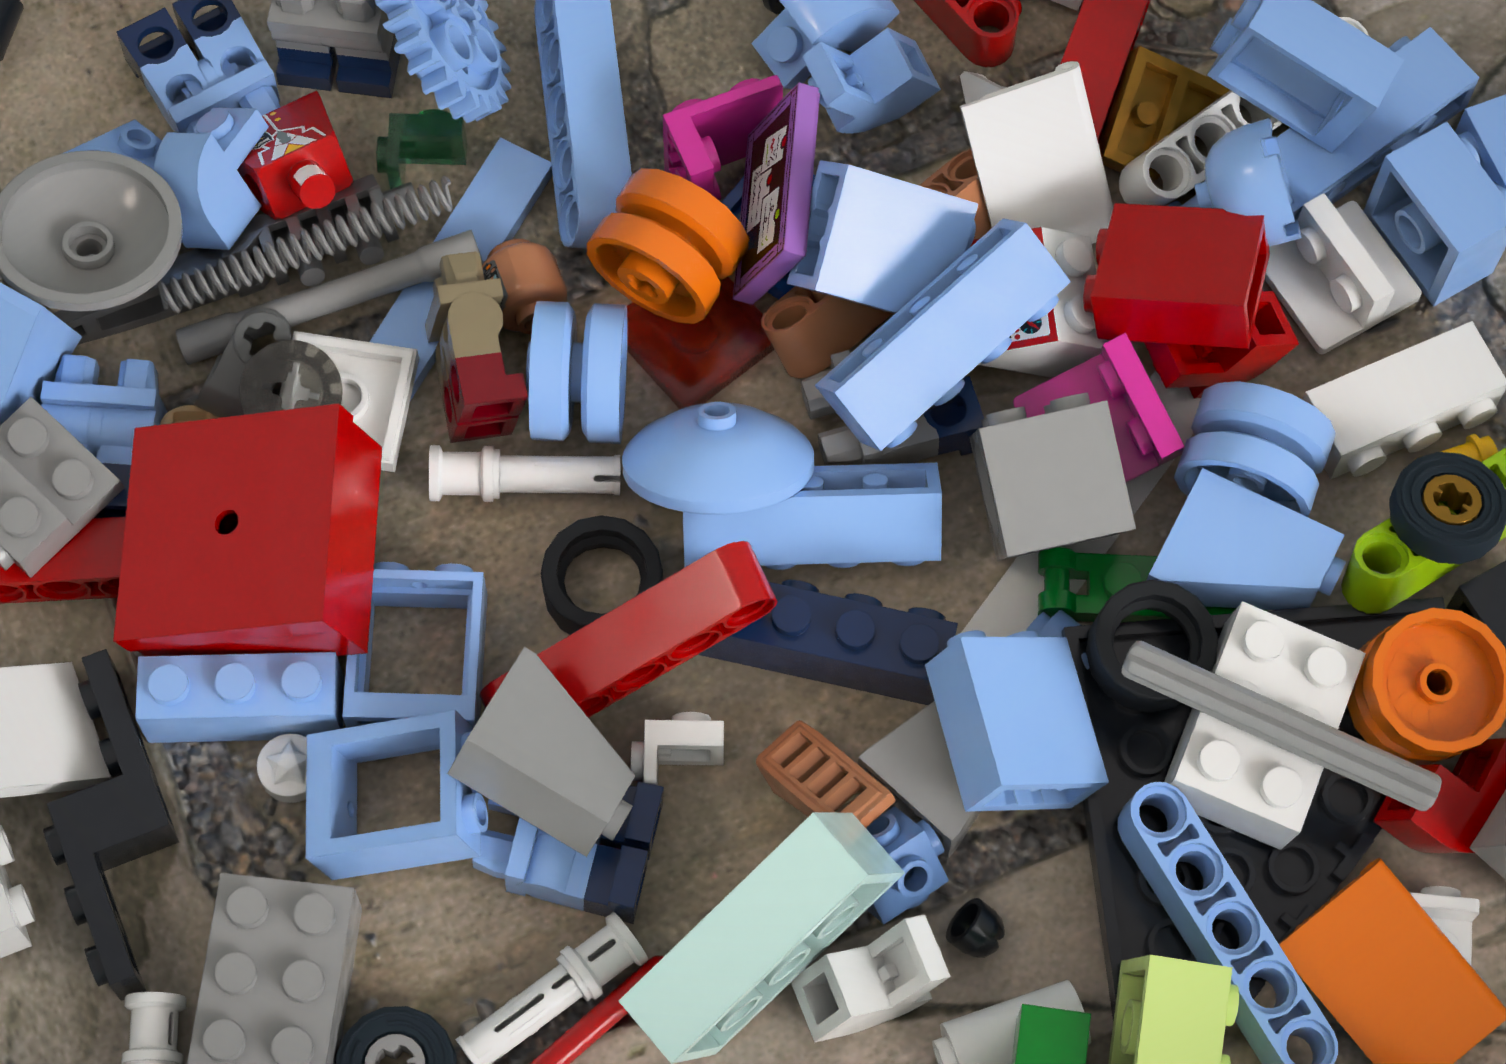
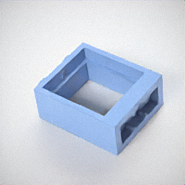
(1303, 67)
(444, 588)
(332, 799)

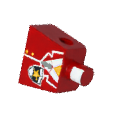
(296, 160)

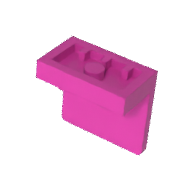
(715, 131)
(1137, 414)

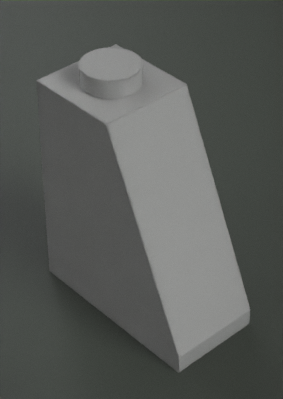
(545, 759)

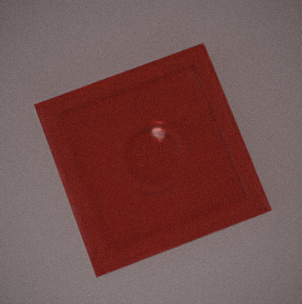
(701, 357)

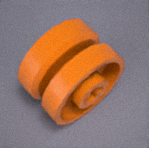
(668, 245)
(1465, 678)

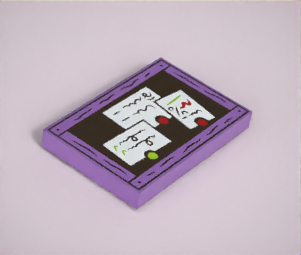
(777, 192)

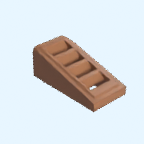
(819, 776)

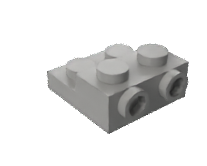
(46, 487)

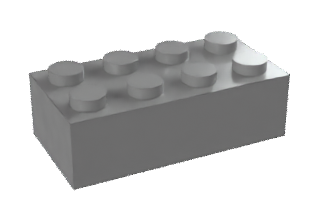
(276, 972)

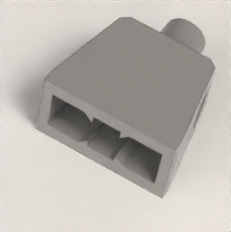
(921, 777)

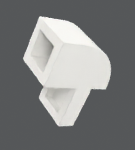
(871, 982)

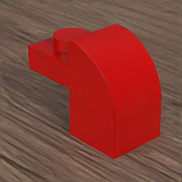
(1206, 365)
(1461, 806)

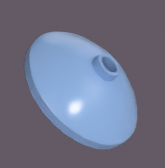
(718, 459)

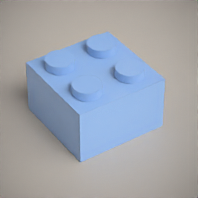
(1439, 213)

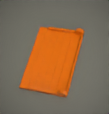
(1392, 974)

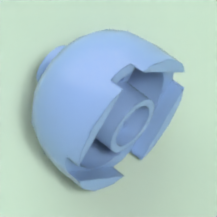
(1250, 179)

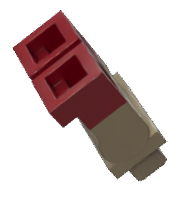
(468, 357)

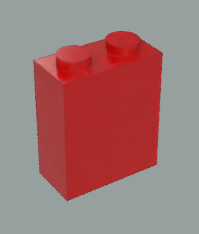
(1178, 275)

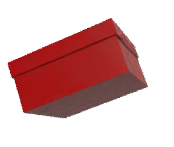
(250, 535)

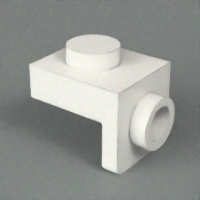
(684, 740)

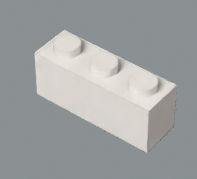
(1409, 399)

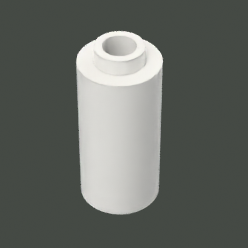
(990, 1032)

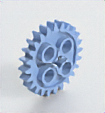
(451, 53)

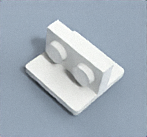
(1338, 275)

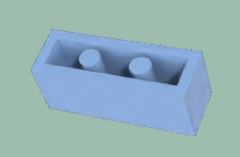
(238, 696)

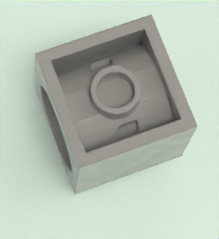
(1051, 476)

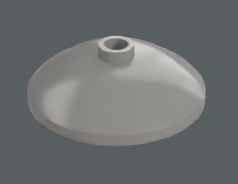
(81, 208)

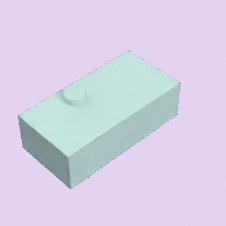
(761, 936)

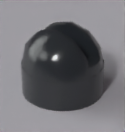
(976, 929)

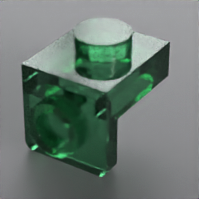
(420, 139)

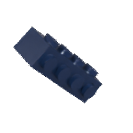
(842, 642)

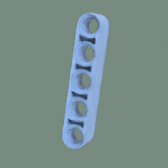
(582, 113)
(1223, 899)

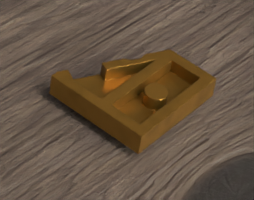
(1152, 103)

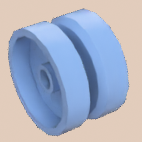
(573, 371)
(1259, 442)

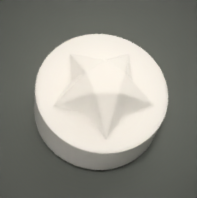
(284, 767)

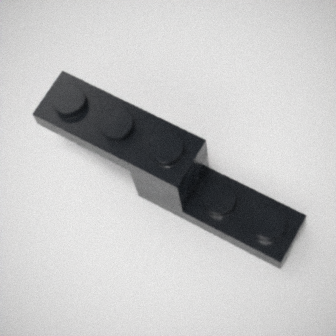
(109, 826)

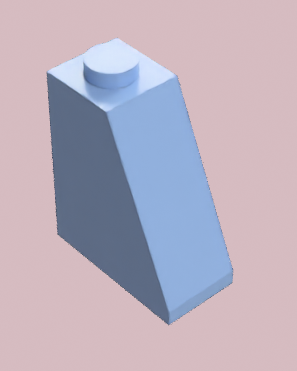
(29, 349)
(1247, 549)

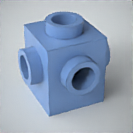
(916, 851)

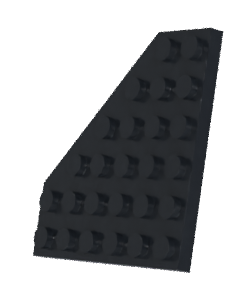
(1139, 751)

